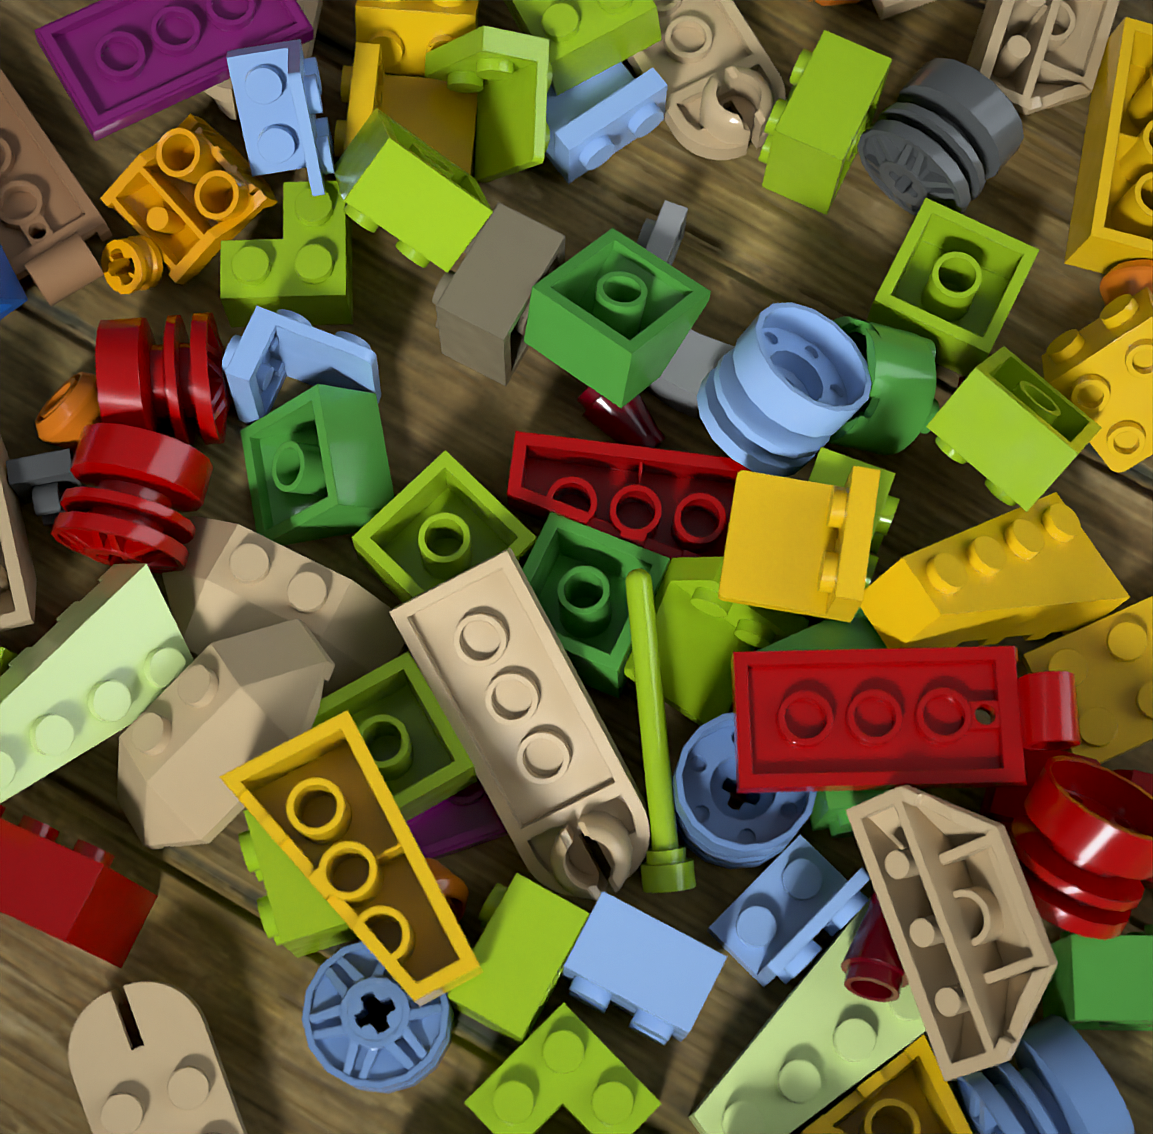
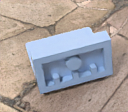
(277, 110)
(784, 909)

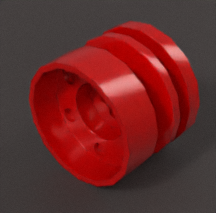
(173, 380)
(132, 497)
(1084, 846)

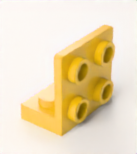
(799, 543)

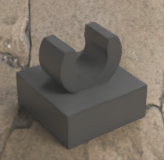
(42, 481)

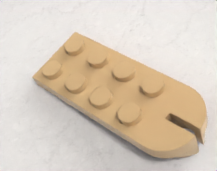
(712, 65)
(528, 726)
(159, 1087)

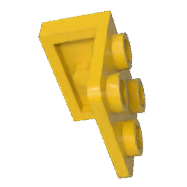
(412, 29)
(417, 103)
(1110, 377)

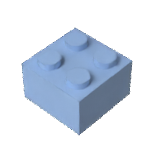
(641, 970)

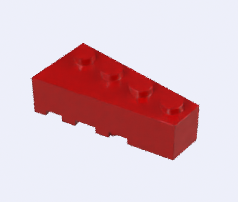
(635, 493)
(69, 891)

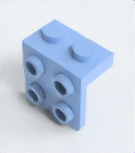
(602, 118)
(289, 346)

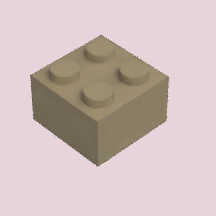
(488, 297)

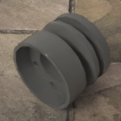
(941, 137)

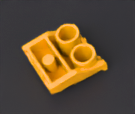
(189, 195)

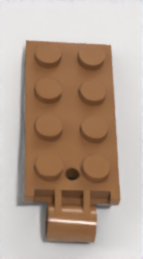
(45, 197)

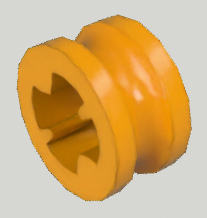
(146, 262)

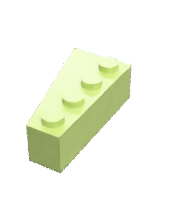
(87, 676)
(809, 1050)

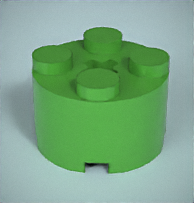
(900, 392)

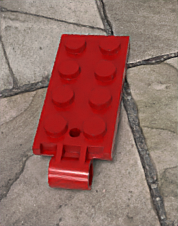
(894, 718)

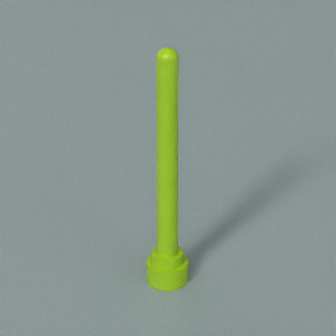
(667, 862)

